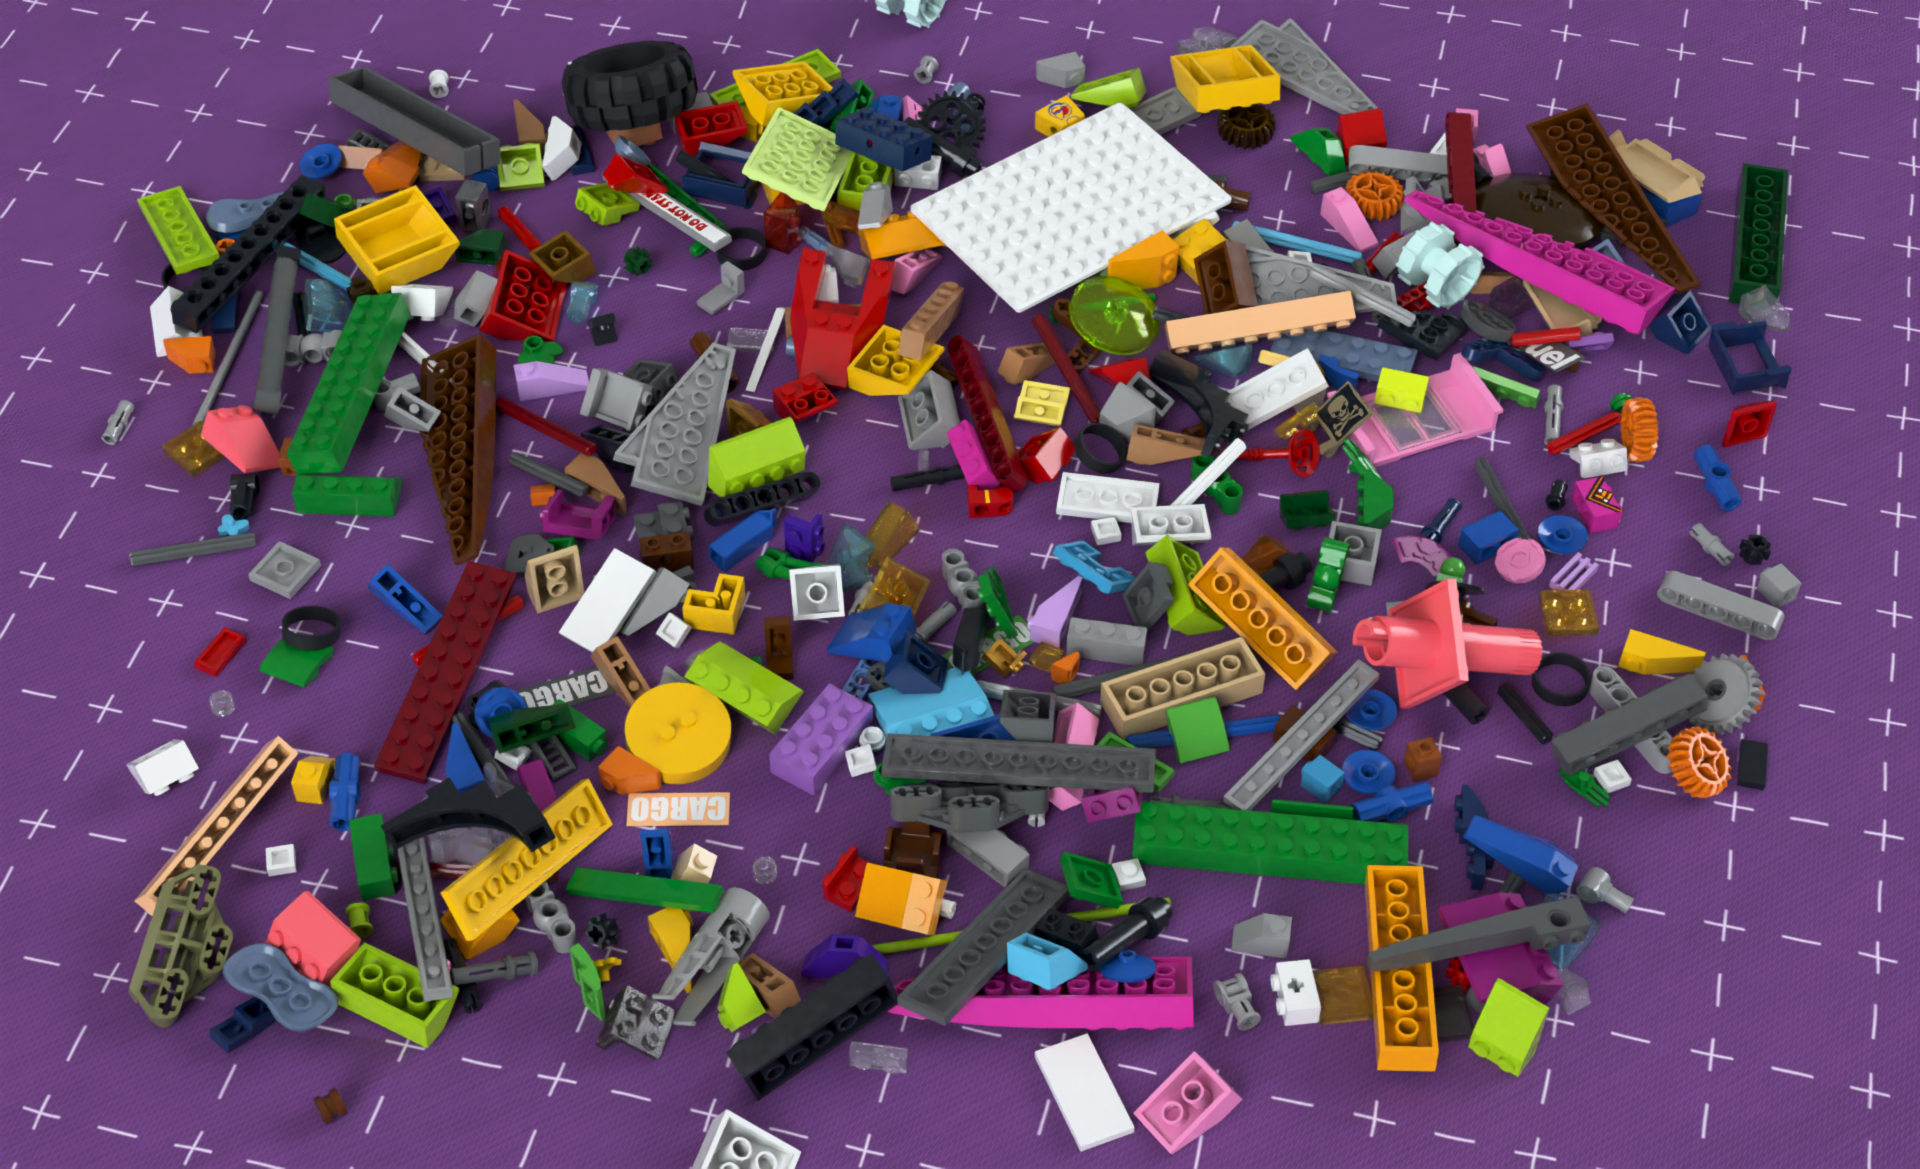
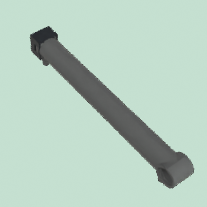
(276, 330)

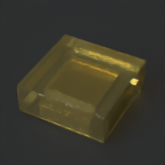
(1045, 656)

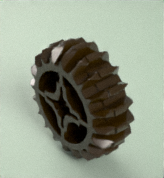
(1246, 126)

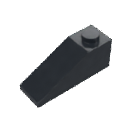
(607, 442)

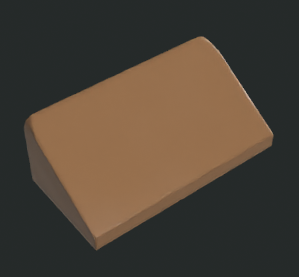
(1489, 280)

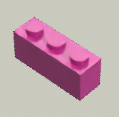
(972, 456)

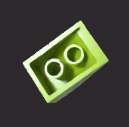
(1117, 88)
(1509, 1028)

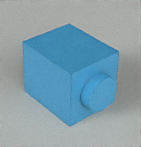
(1322, 778)

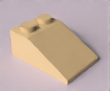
(554, 579)

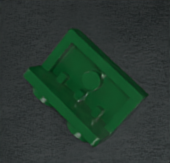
(1306, 509)

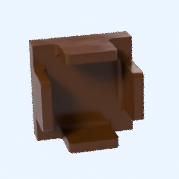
(913, 849)

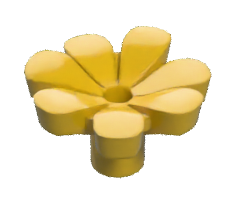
(604, 965)

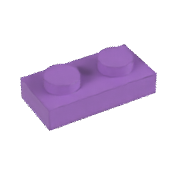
(1595, 342)

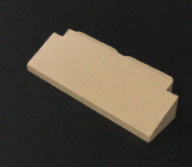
(1656, 170)
(1559, 313)

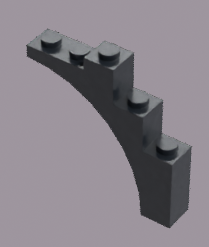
(1209, 402)
(478, 807)

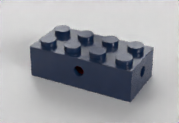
(883, 139)

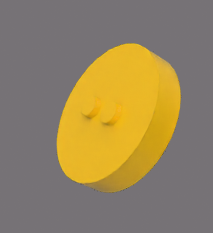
(679, 731)

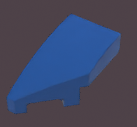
(1336, 375)

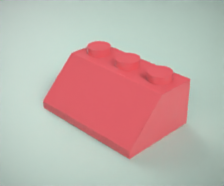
(313, 938)

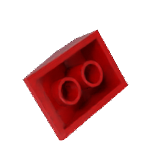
(710, 124)

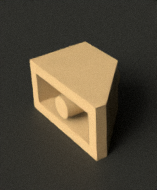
(694, 865)

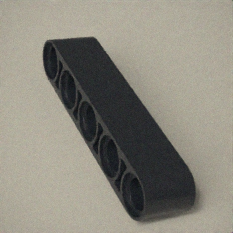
(770, 491)

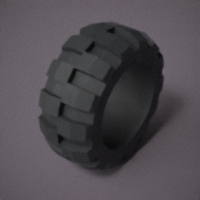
(629, 85)

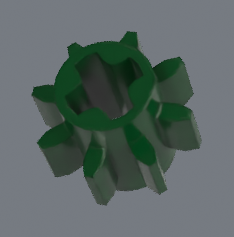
(637, 261)

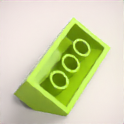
(756, 458)
(1188, 611)
(744, 686)
(391, 995)

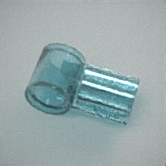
(582, 296)

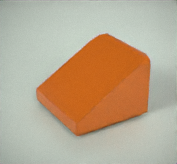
(541, 493)
(1065, 668)

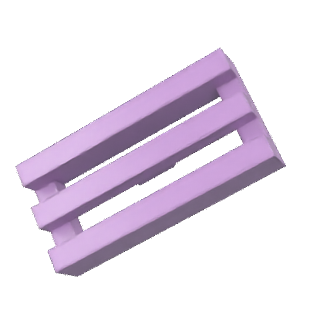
(1583, 563)

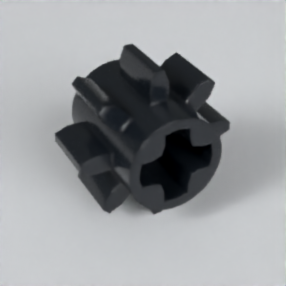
(1755, 549)
(602, 931)

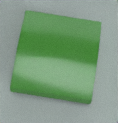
(1197, 729)
(588, 978)

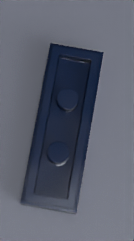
(585, 163)

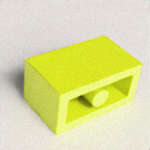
(1401, 390)

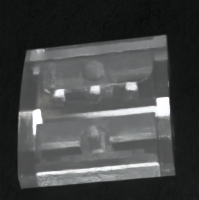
(1206, 39)

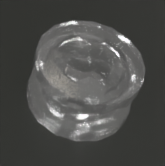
(222, 697)
(764, 863)

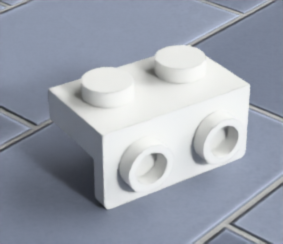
(1600, 458)

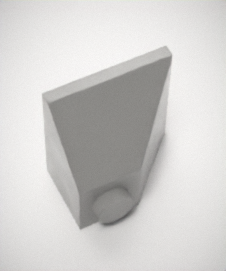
(1125, 409)

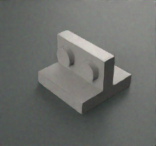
(1411, 218)

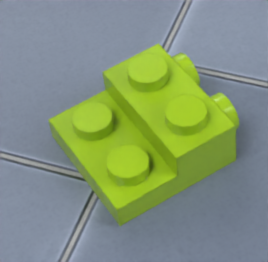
(520, 167)
(605, 203)

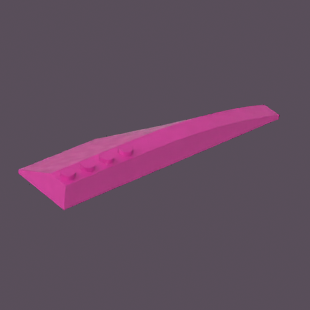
(1575, 275)
(1082, 1002)

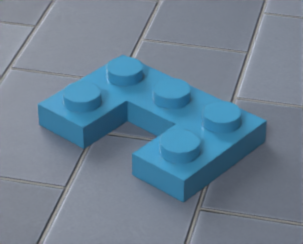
(1085, 561)

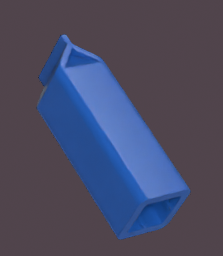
(742, 539)

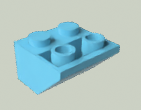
(1042, 961)

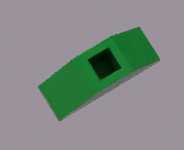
(1322, 148)
(1374, 502)

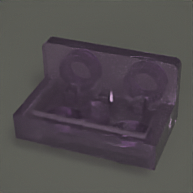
(1510, 298)

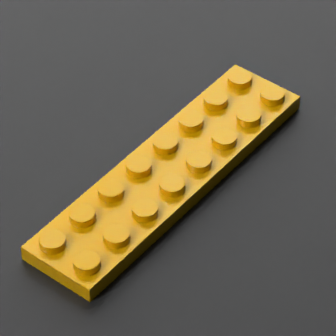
(514, 871)

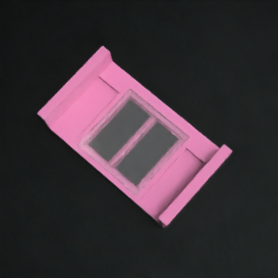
(1453, 409)

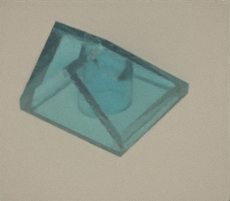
(1227, 361)
(852, 553)

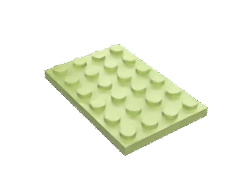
(798, 159)

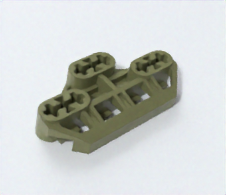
(190, 942)

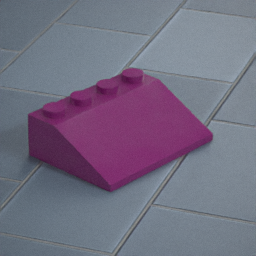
(1515, 964)

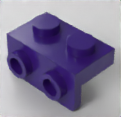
(441, 204)
(804, 538)

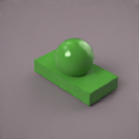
(1453, 569)

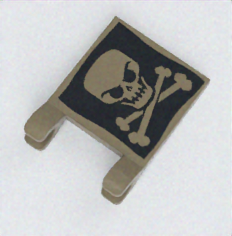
(1340, 418)

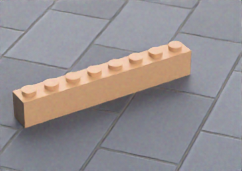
(1260, 322)
(221, 819)

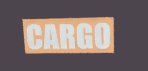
(678, 809)

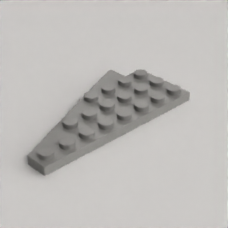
(1305, 66)
(1287, 278)
(675, 438)

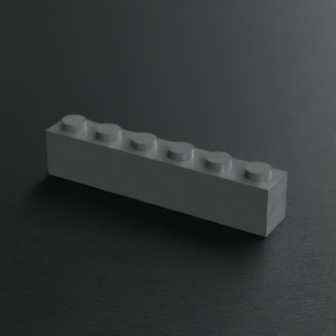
(1629, 724)

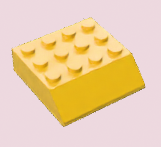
(1225, 78)
(396, 239)

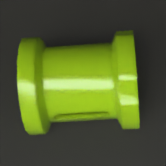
(358, 919)

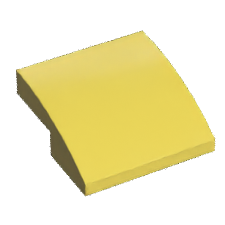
(1042, 403)

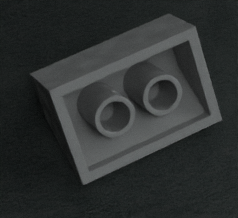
(1029, 715)

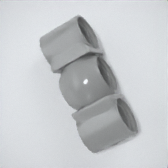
(311, 347)
(961, 580)
(554, 925)

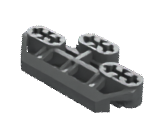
(966, 805)

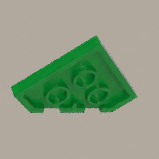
(994, 594)

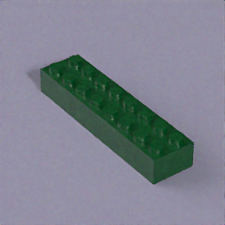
(1758, 231)

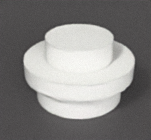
(874, 737)

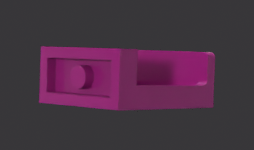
(577, 519)
(1111, 803)

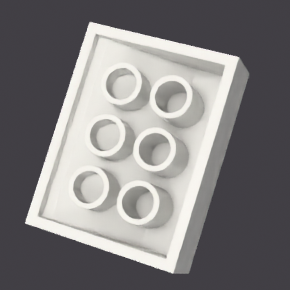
(742, 1145)

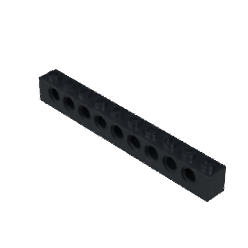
(244, 257)

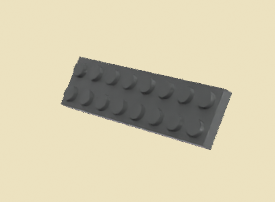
(981, 947)

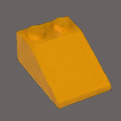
(1148, 262)
(900, 899)

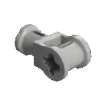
(1236, 998)

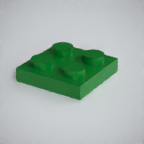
(1091, 880)

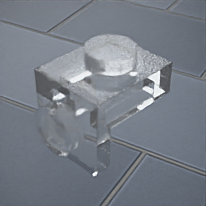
(1573, 992)

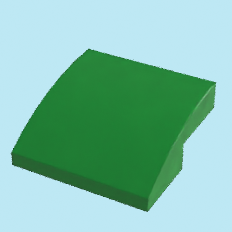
(295, 664)

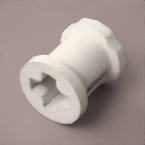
(438, 82)

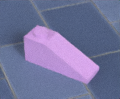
(545, 380)
(1055, 614)

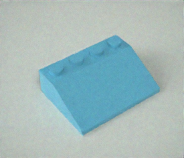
(927, 713)

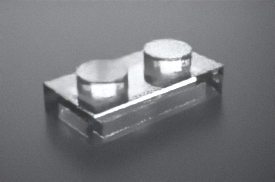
(878, 1057)

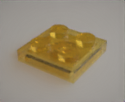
(1288, 427)
(192, 450)
(1568, 612)
(1343, 995)

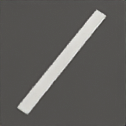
(764, 352)

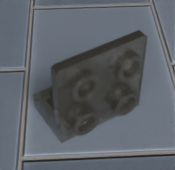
(636, 1023)

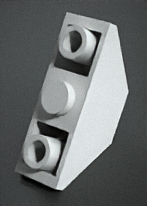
(561, 149)

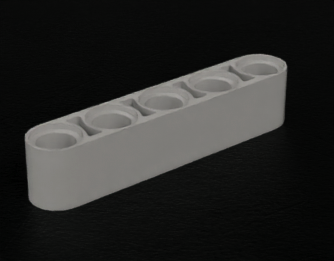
(1399, 163)
(1721, 605)
(1612, 693)

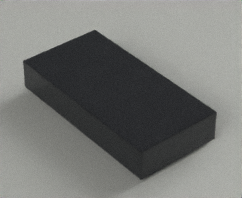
(1752, 764)

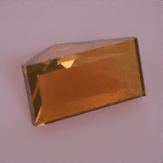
(1263, 552)

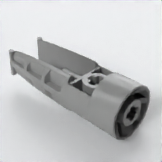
(715, 949)

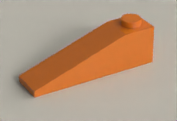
(393, 168)

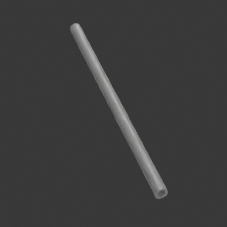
(229, 357)

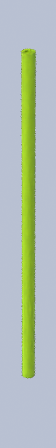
(947, 938)

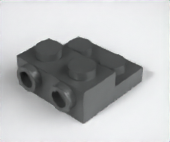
(654, 373)
(667, 520)
(1149, 595)

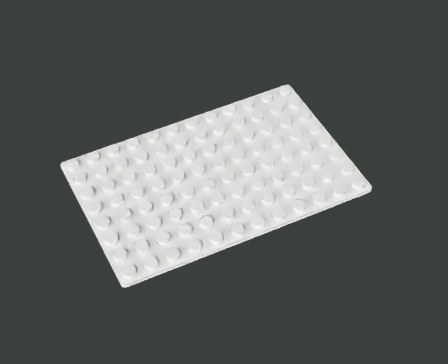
(1068, 205)

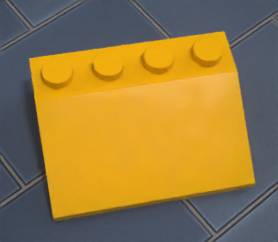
(778, 86)

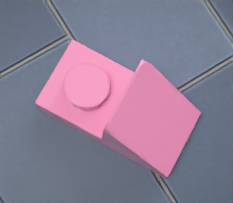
(1493, 159)

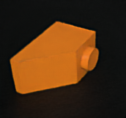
(191, 353)
(628, 773)

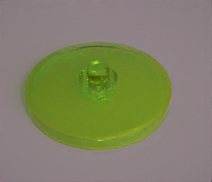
(1113, 315)

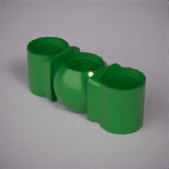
(1223, 489)
(1327, 574)

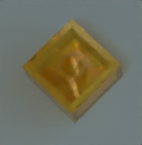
(896, 586)

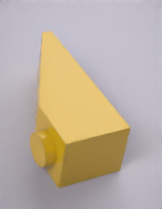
(1655, 655)
(672, 934)

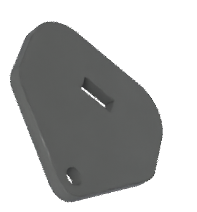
(531, 546)

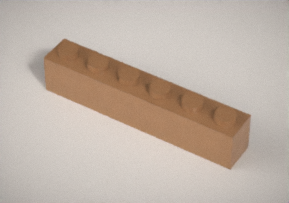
(931, 320)

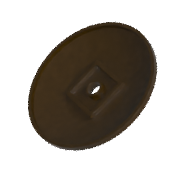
(1538, 204)

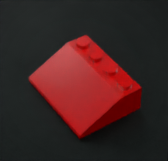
(523, 301)

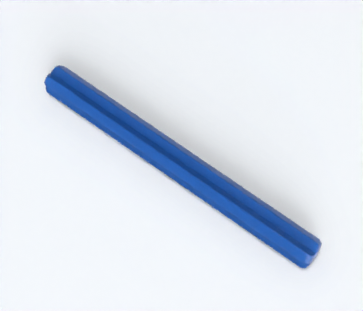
(1232, 728)

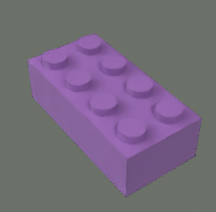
(820, 738)

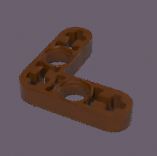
(1076, 352)

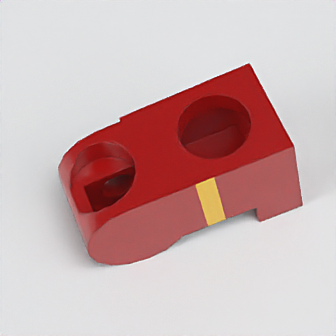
(989, 502)

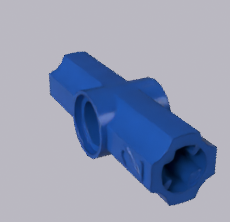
(1717, 478)
(344, 791)
(1393, 803)

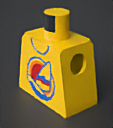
(1057, 116)

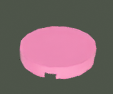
(1520, 560)

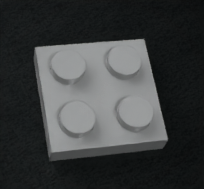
(284, 570)

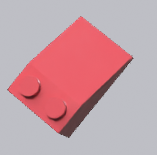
(241, 438)

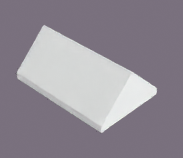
(162, 320)
(1180, 522)

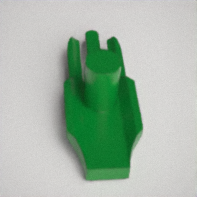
(1360, 461)
(1583, 784)

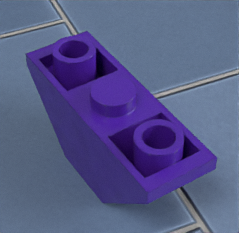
(837, 955)

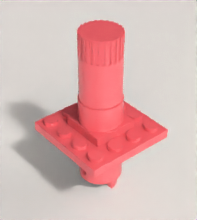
(1438, 650)

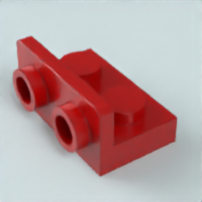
(845, 881)

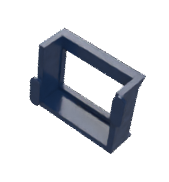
(720, 190)
(1731, 334)

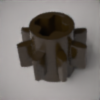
(359, 287)

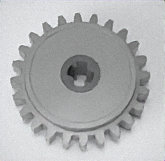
(1731, 693)

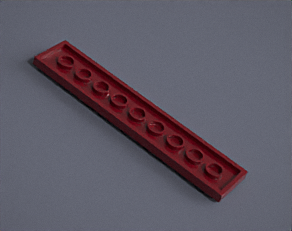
(445, 673)

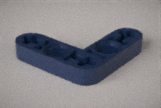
(1487, 349)

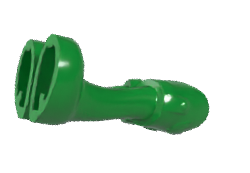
(778, 563)

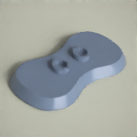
(237, 214)
(291, 997)

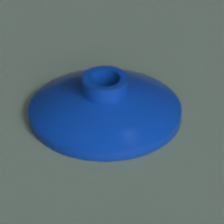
(320, 161)
(1562, 534)
(1373, 711)
(1371, 764)
(1129, 967)

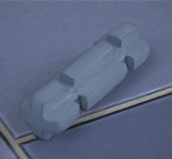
(814, 239)

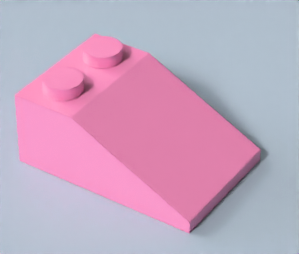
(1187, 1104)

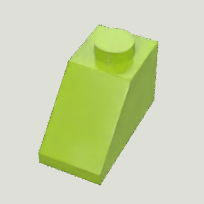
(738, 1000)

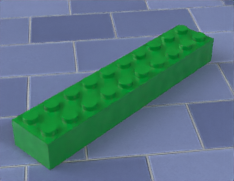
(348, 384)
(1265, 842)

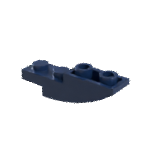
(1468, 806)

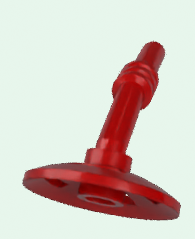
(1293, 453)

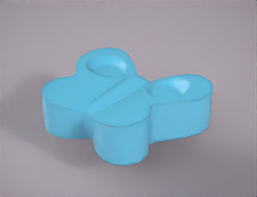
(232, 527)

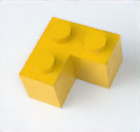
(718, 609)

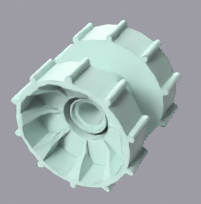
(917, 11)
(1447, 270)

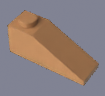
(529, 127)
(1025, 362)
(1159, 446)
(599, 480)
(619, 670)
(770, 985)

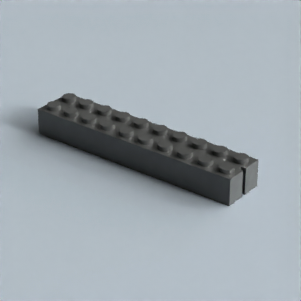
(415, 121)

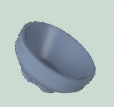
(628, 149)

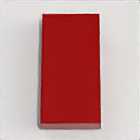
(220, 652)

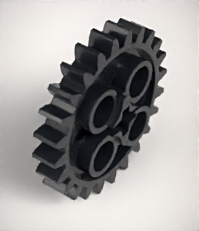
(937, 112)

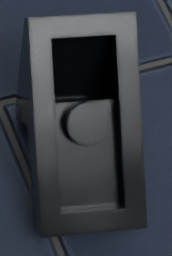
(602, 329)

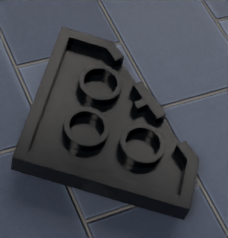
(1428, 333)

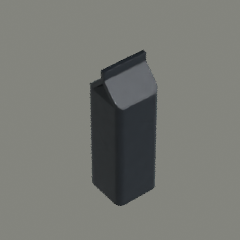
(970, 639)

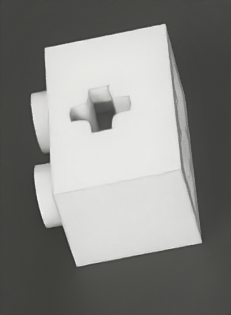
(1296, 992)

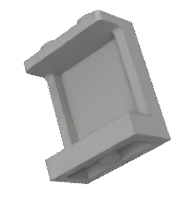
(616, 399)

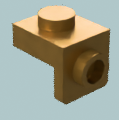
(1003, 658)

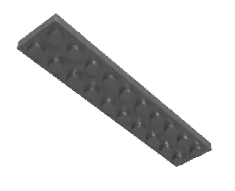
(1018, 762)

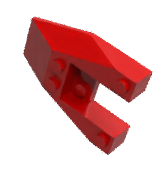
(830, 333)

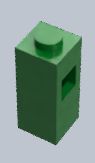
(586, 739)

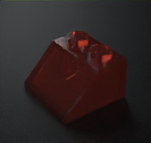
(782, 224)

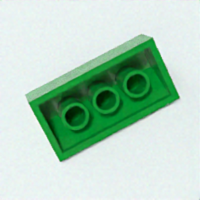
(346, 494)

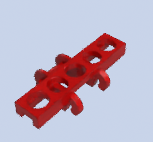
(1421, 297)

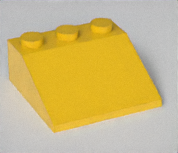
(884, 372)

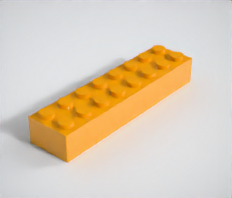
(1401, 996)

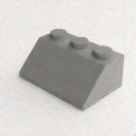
(929, 412)

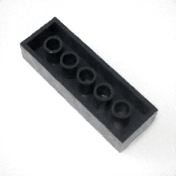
(813, 1026)

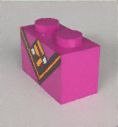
(1596, 504)

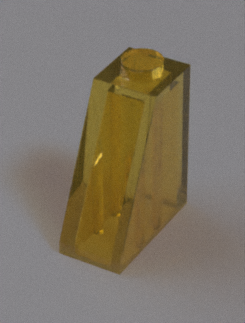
(891, 533)

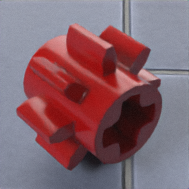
(1457, 974)

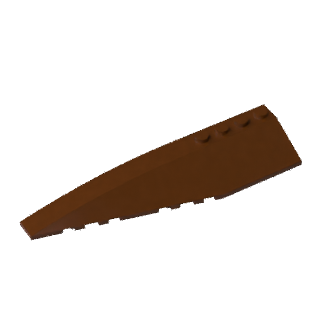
(1602, 183)
(462, 438)

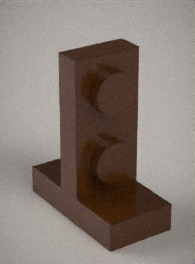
(779, 646)

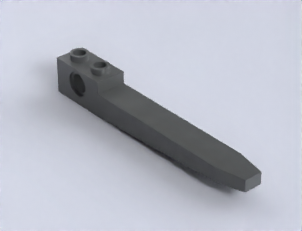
(1528, 924)

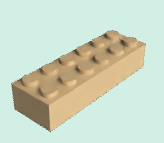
(1140, 698)

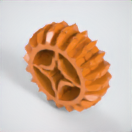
(1376, 194)
(1639, 429)
(1699, 762)

